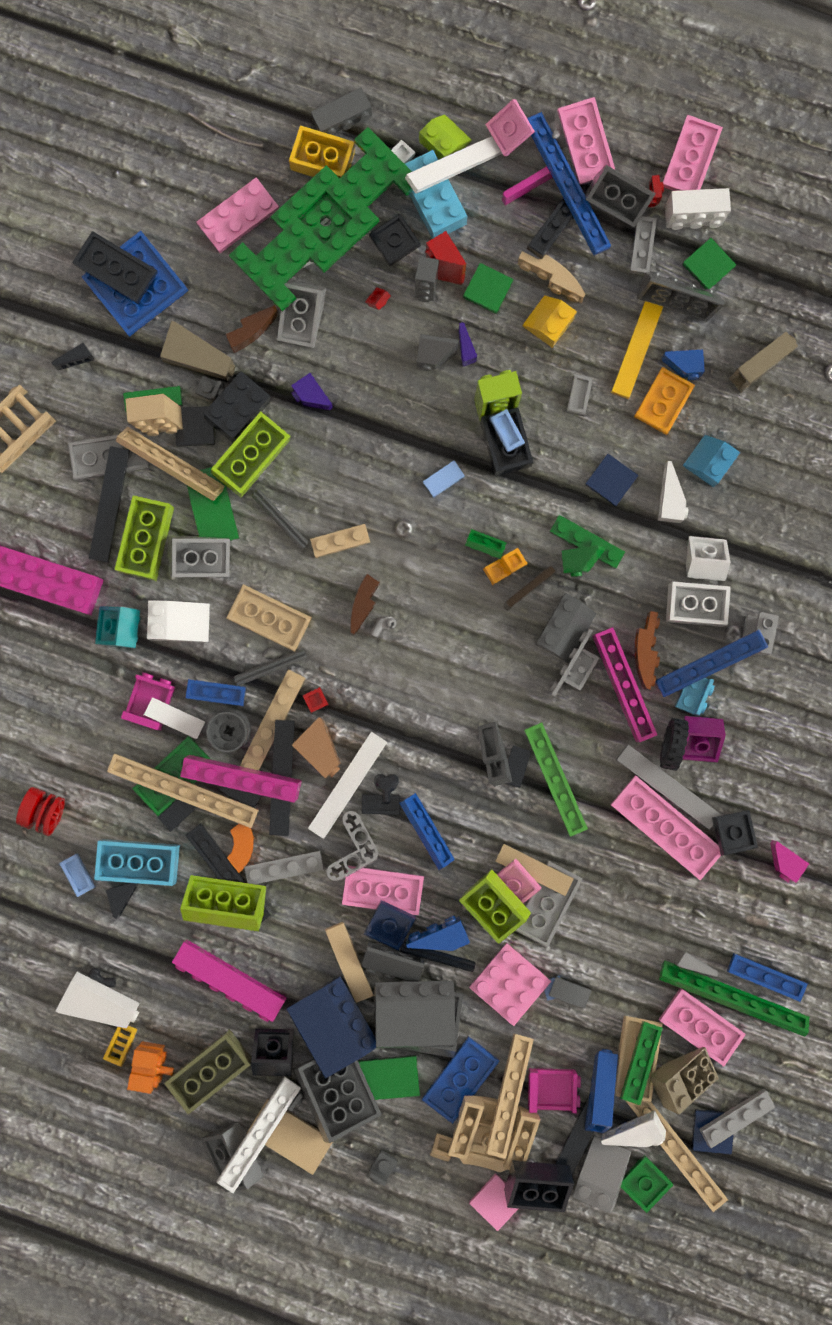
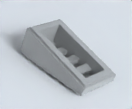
(689, 962)

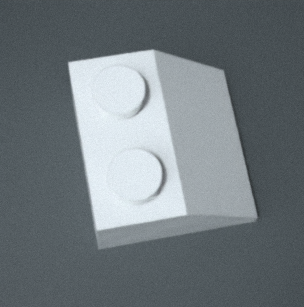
(707, 558)

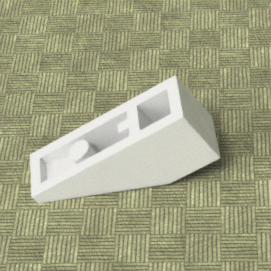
(672, 499)
(639, 1132)

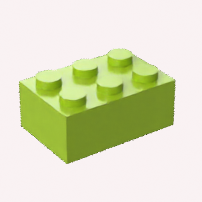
(495, 906)

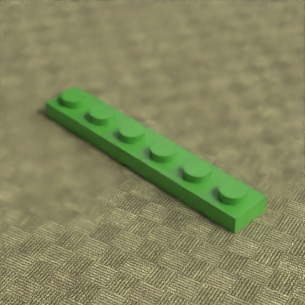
(555, 779)

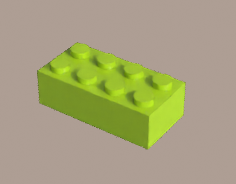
(497, 393)
(250, 454)
(144, 538)

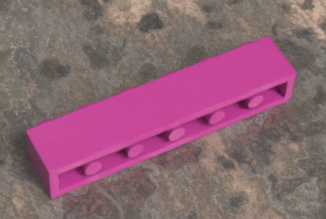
(624, 685)
(241, 778)
(229, 980)

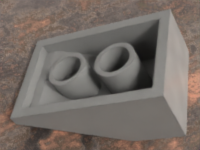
(302, 317)
(198, 556)
(602, 1175)

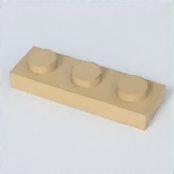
(340, 541)

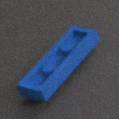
(215, 692)

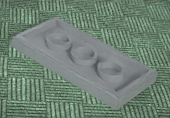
(91, 456)
(548, 910)

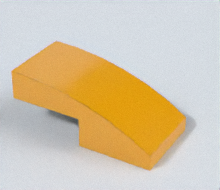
(505, 566)

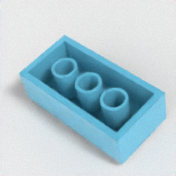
(437, 204)
(137, 862)

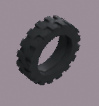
(674, 744)

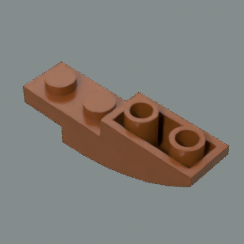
(645, 658)

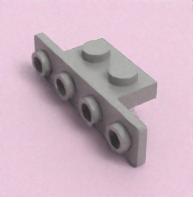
(579, 668)

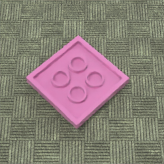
(510, 984)

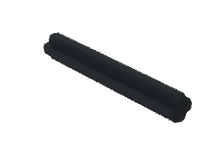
(440, 957)

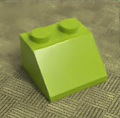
(443, 137)

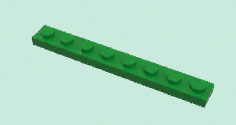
(734, 998)

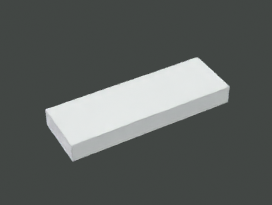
(174, 718)

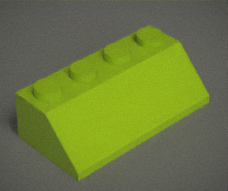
(223, 903)

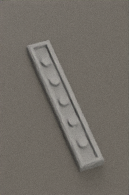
(667, 786)

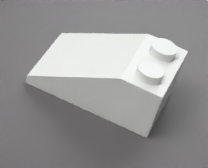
(178, 621)

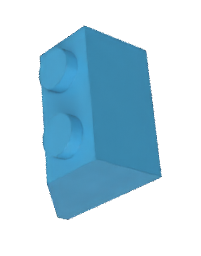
(711, 459)

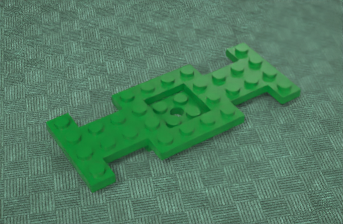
(343, 204)

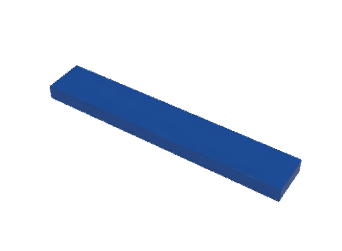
(712, 663)

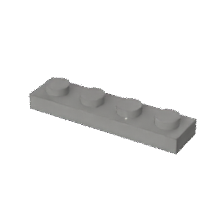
(284, 867)
(737, 1118)

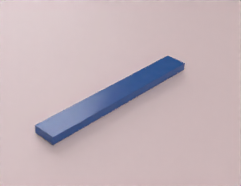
(568, 185)

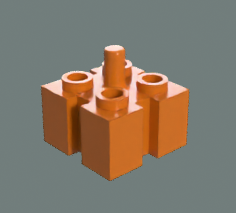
(148, 1068)

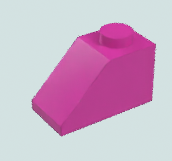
(787, 863)

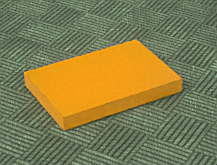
(664, 400)

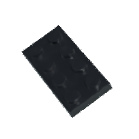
(115, 267)

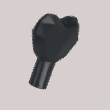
(386, 785)

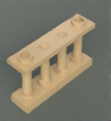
(28, 434)

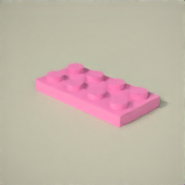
(585, 139)
(692, 155)
(238, 215)
(371, 886)
(702, 1026)

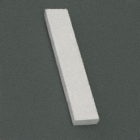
(453, 164)
(347, 785)
(258, 1135)

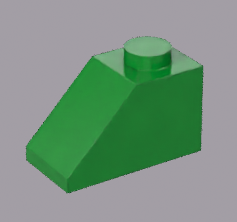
(580, 559)

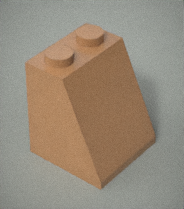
(319, 749)

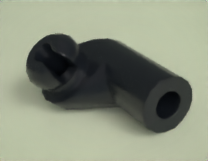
(95, 975)

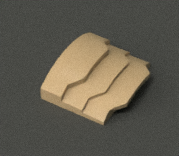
(474, 1128)

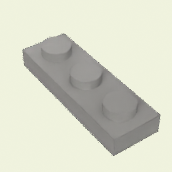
(643, 245)

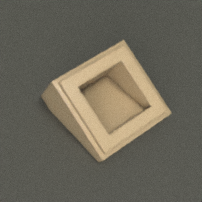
(441, 1147)

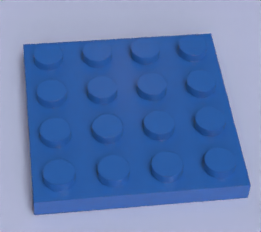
(161, 293)

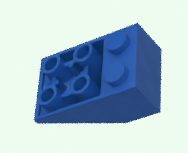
(444, 937)

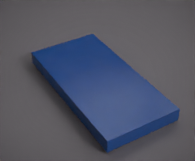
(460, 1078)

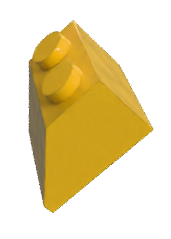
(550, 320)

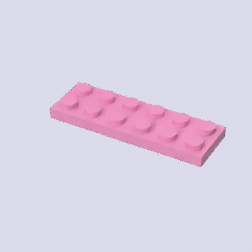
(667, 827)

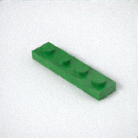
(581, 538)
(641, 1063)

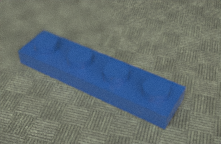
(427, 831)
(767, 977)

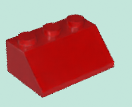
(451, 263)

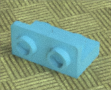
(693, 697)

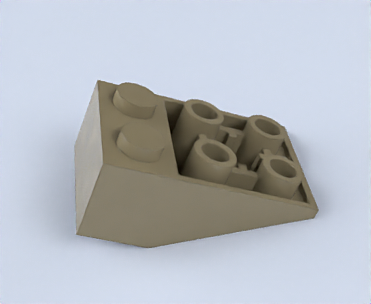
(684, 1079)

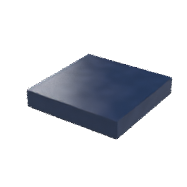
(611, 480)
(389, 925)
(702, 1118)

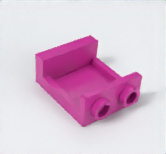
(142, 693)
(553, 1089)

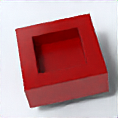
(378, 298)
(315, 700)

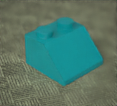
(117, 626)

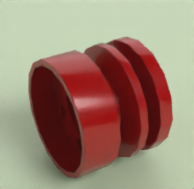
(39, 810)

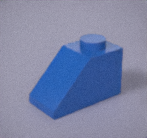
(685, 363)

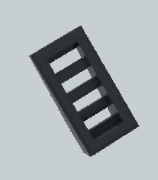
(74, 357)

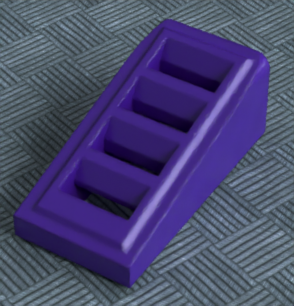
(468, 352)

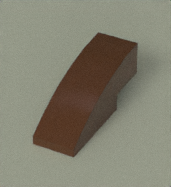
(252, 328)
(363, 604)

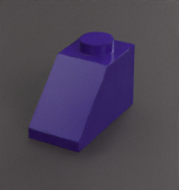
(310, 393)

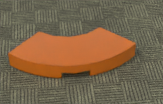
(242, 847)

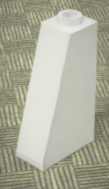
(97, 1003)

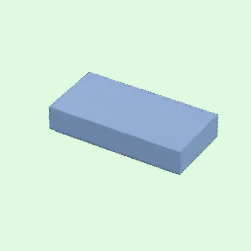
(507, 430)
(443, 479)
(77, 875)

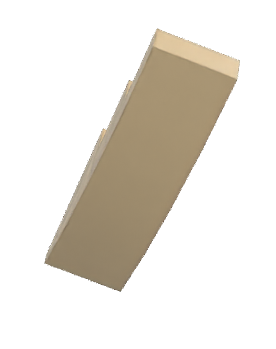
(349, 962)

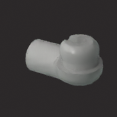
(381, 624)

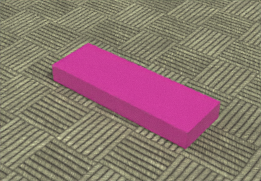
(526, 185)

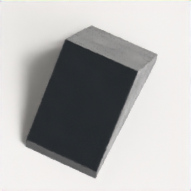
(119, 897)

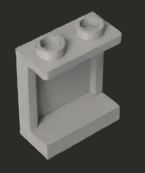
(767, 625)

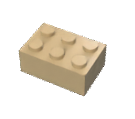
(154, 414)

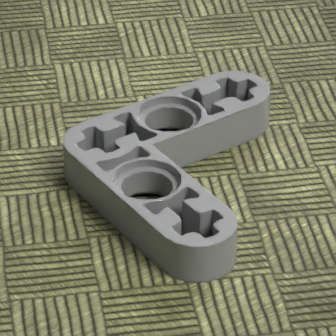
(358, 854)

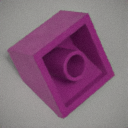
(704, 739)

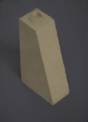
(193, 353)
(763, 361)

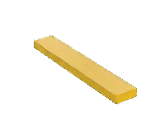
(637, 350)

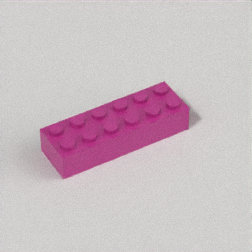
(48, 581)

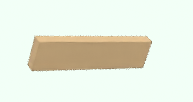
(539, 871)

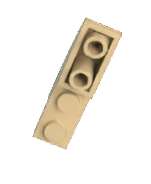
(560, 278)

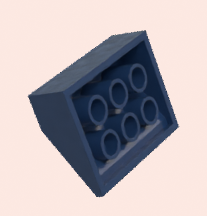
(332, 1027)

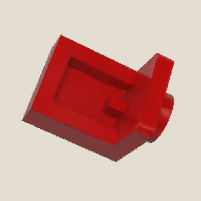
(656, 187)

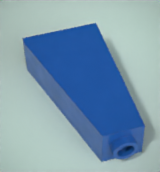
(602, 1092)

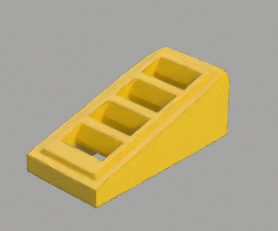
(124, 1053)

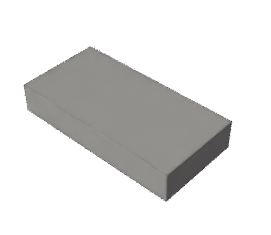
(579, 394)

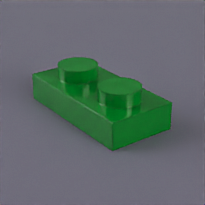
(485, 544)

